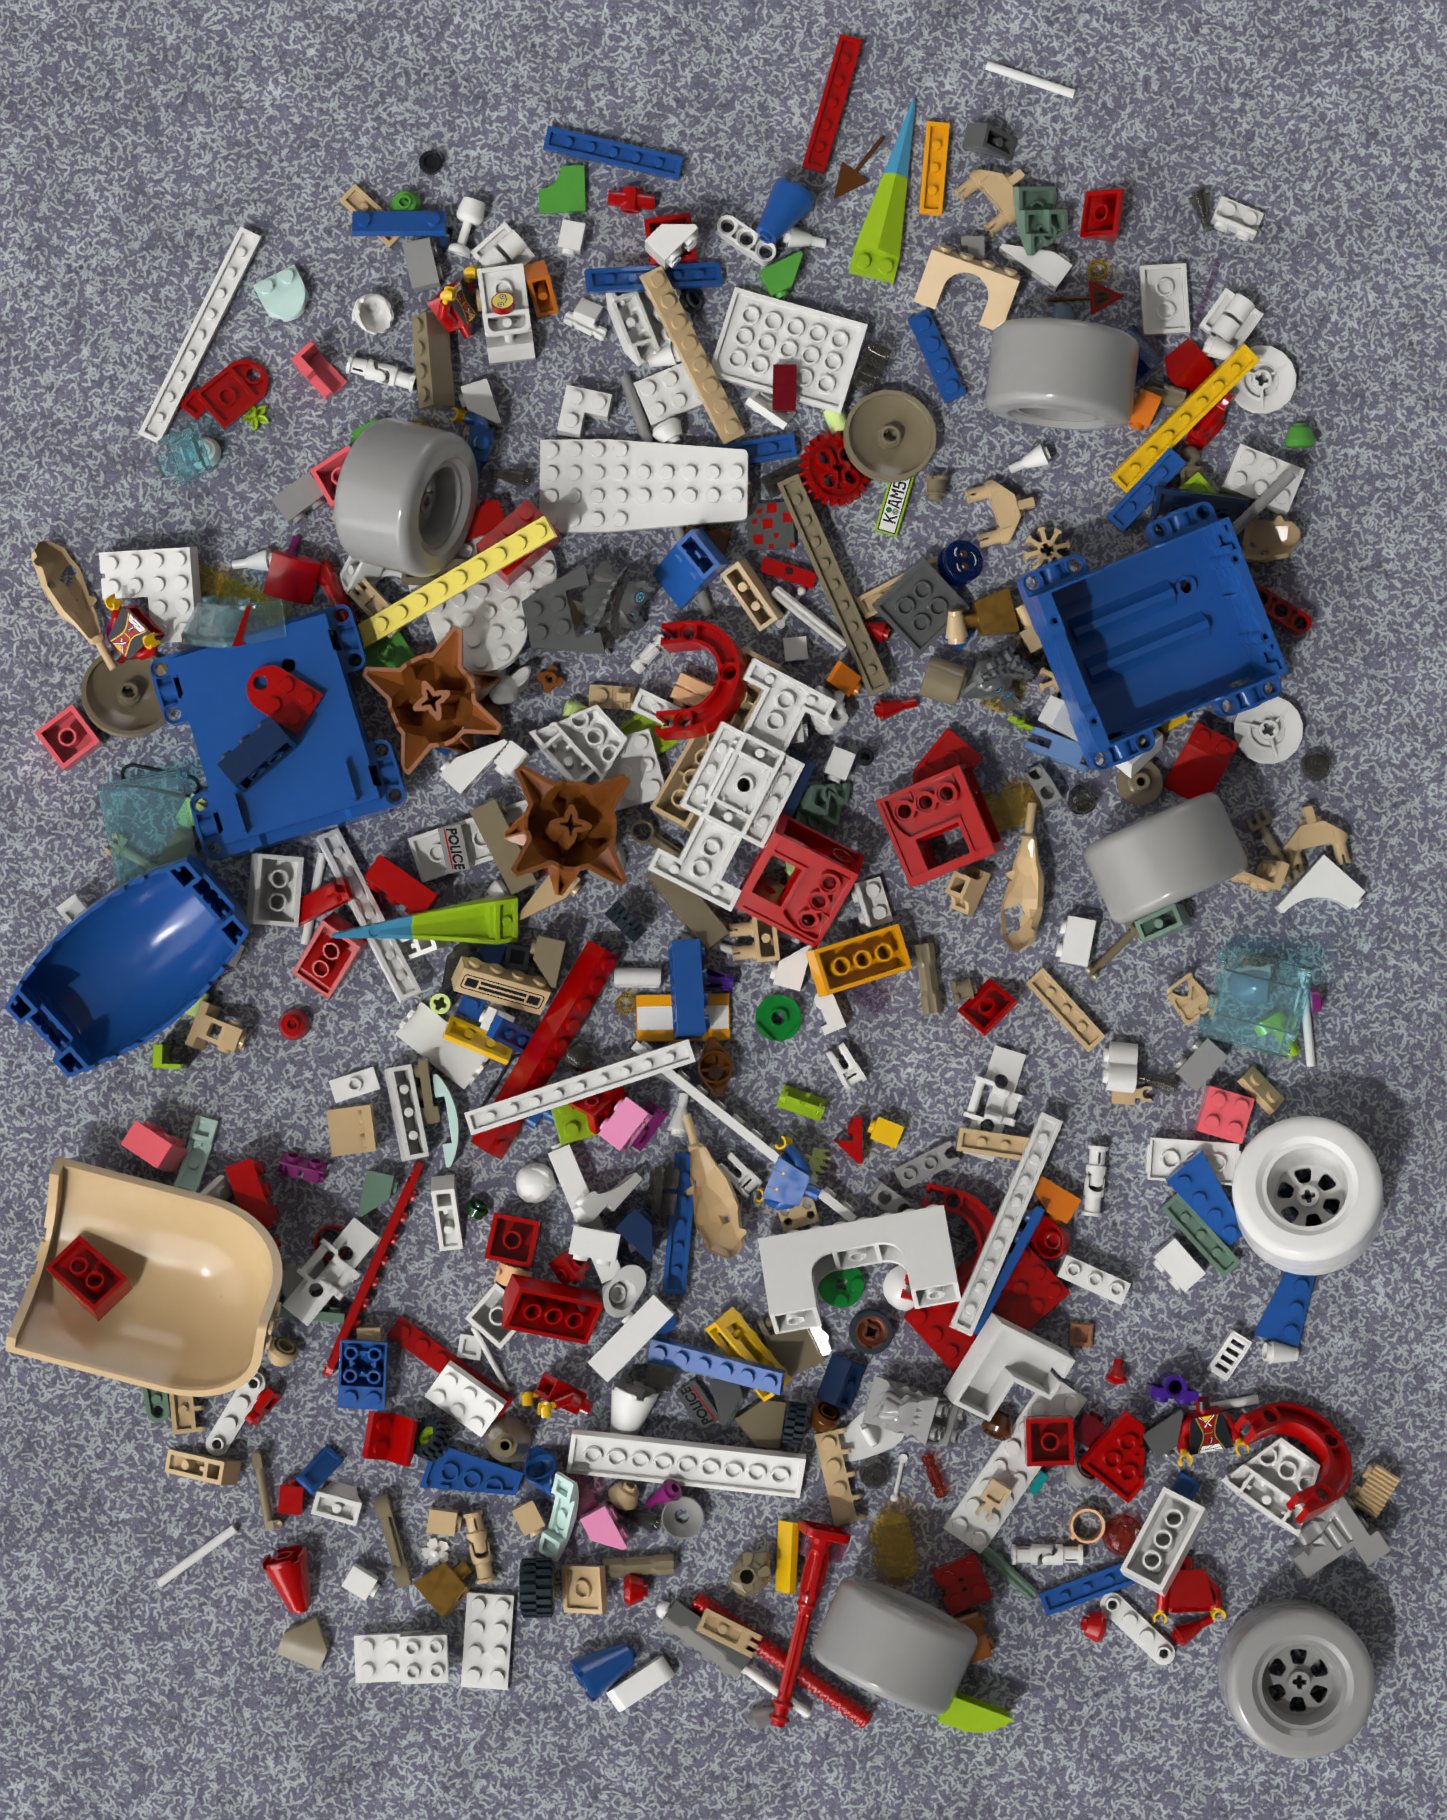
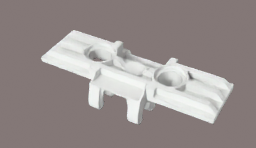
(1001, 1101)
(336, 1275)

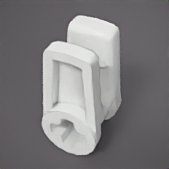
(843, 1073)
(747, 1174)

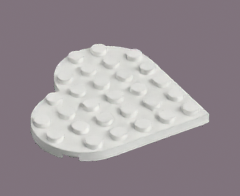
(491, 614)

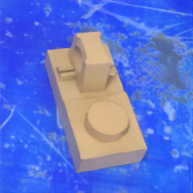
(611, 697)

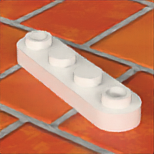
(234, 1415)
(1137, 1628)

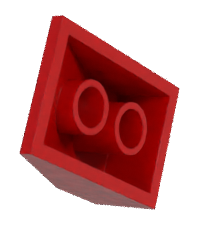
(1200, 762)
(328, 958)
(89, 1277)

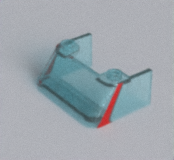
(228, 624)

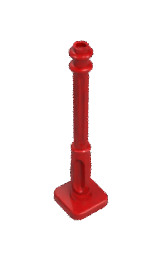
(811, 1584)

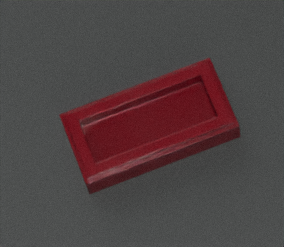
(784, 387)

